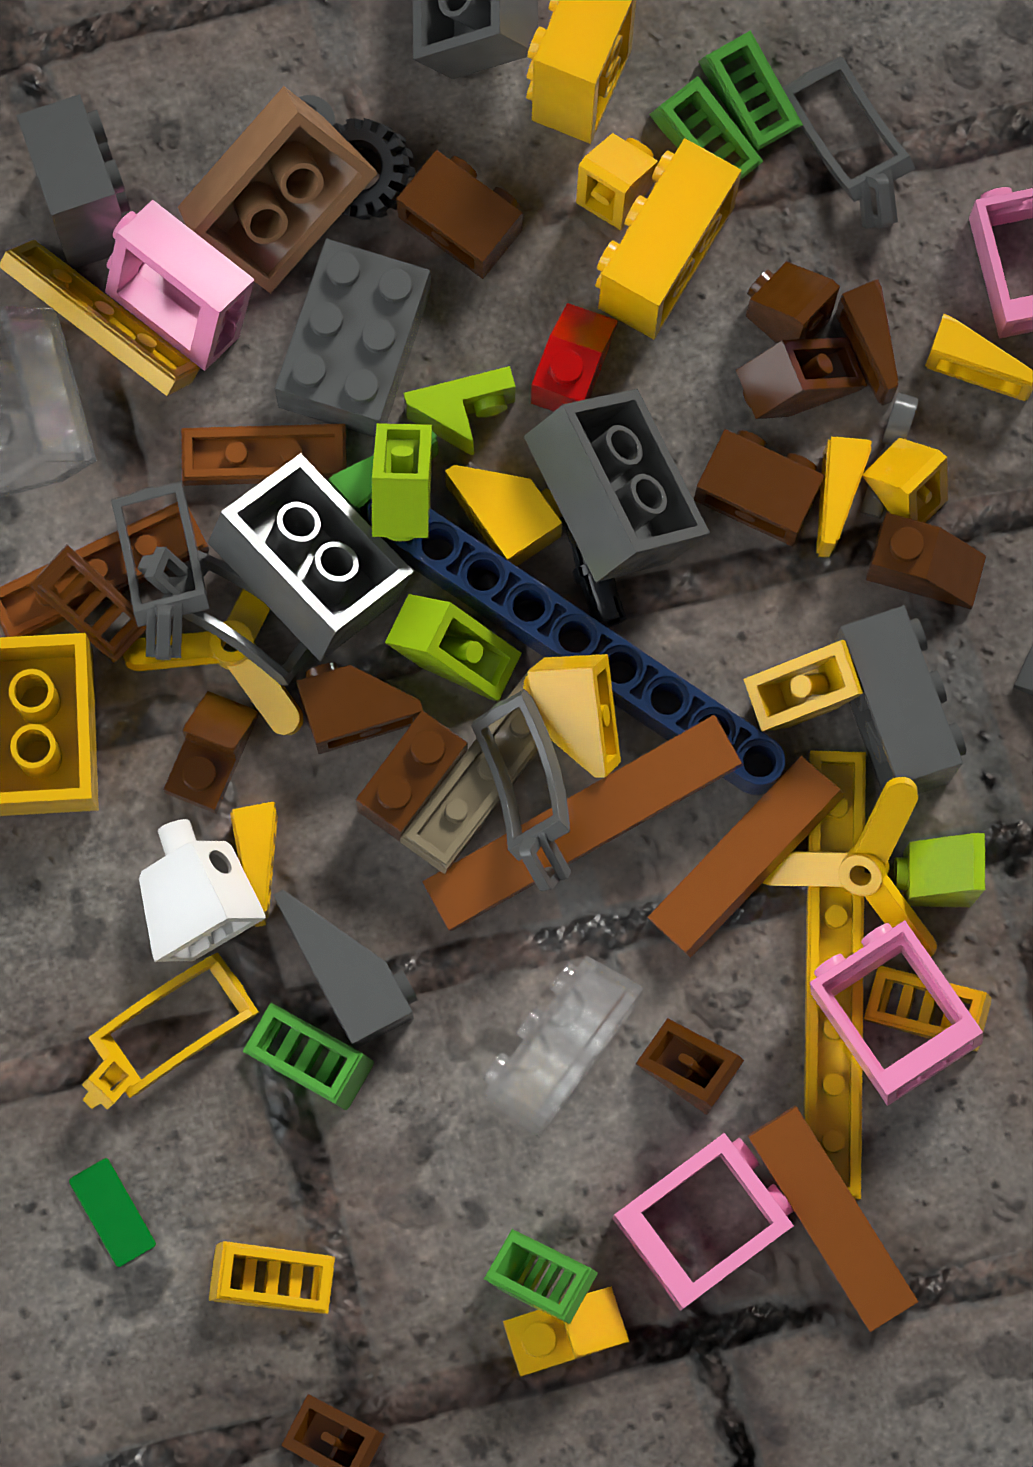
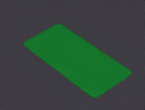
(112, 1212)

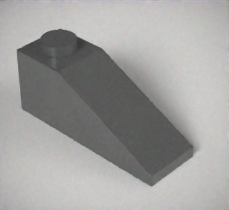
(354, 979)

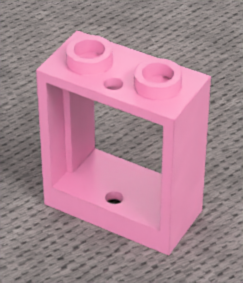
(993, 209)
(177, 284)
(925, 1060)
(656, 1254)

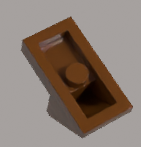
(210, 751)

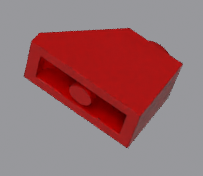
(572, 358)

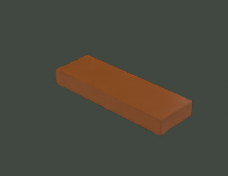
(256, 452)

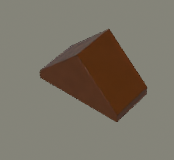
(689, 1064)
(332, 1437)

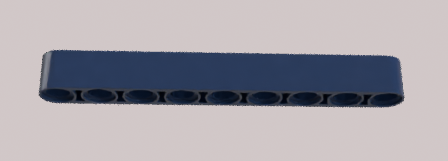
(561, 617)

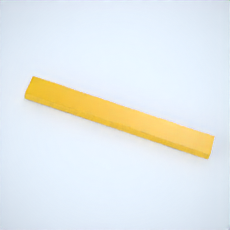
(832, 929)

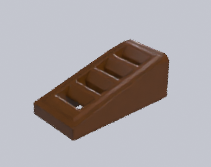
(867, 329)
(55, 570)

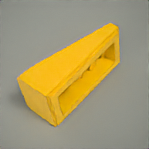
(972, 358)
(843, 467)
(255, 843)
(880, 996)
(222, 1274)

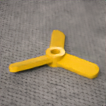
(206, 648)
(871, 852)

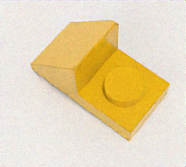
(545, 1341)

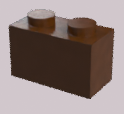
(460, 212)
(759, 485)
(410, 775)

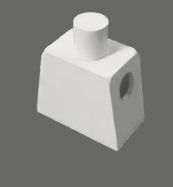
(195, 896)

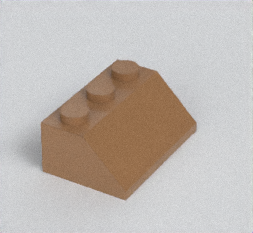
(276, 189)

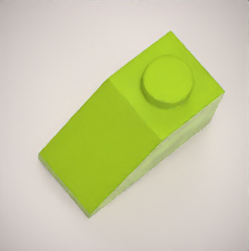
(401, 481)
(453, 646)
(942, 871)

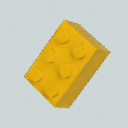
(579, 63)
(666, 237)
(47, 725)

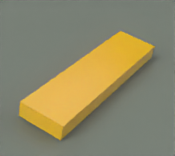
(99, 317)

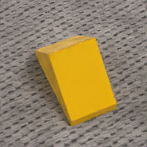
(910, 479)

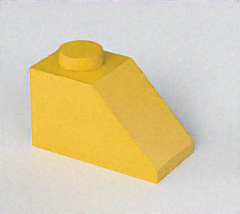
(614, 178)
(506, 511)
(804, 687)
(578, 708)

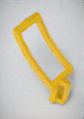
(118, 1066)

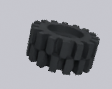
(394, 166)

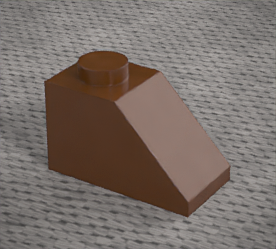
(791, 302)
(799, 376)
(925, 561)
(352, 706)

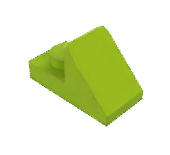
(448, 403)

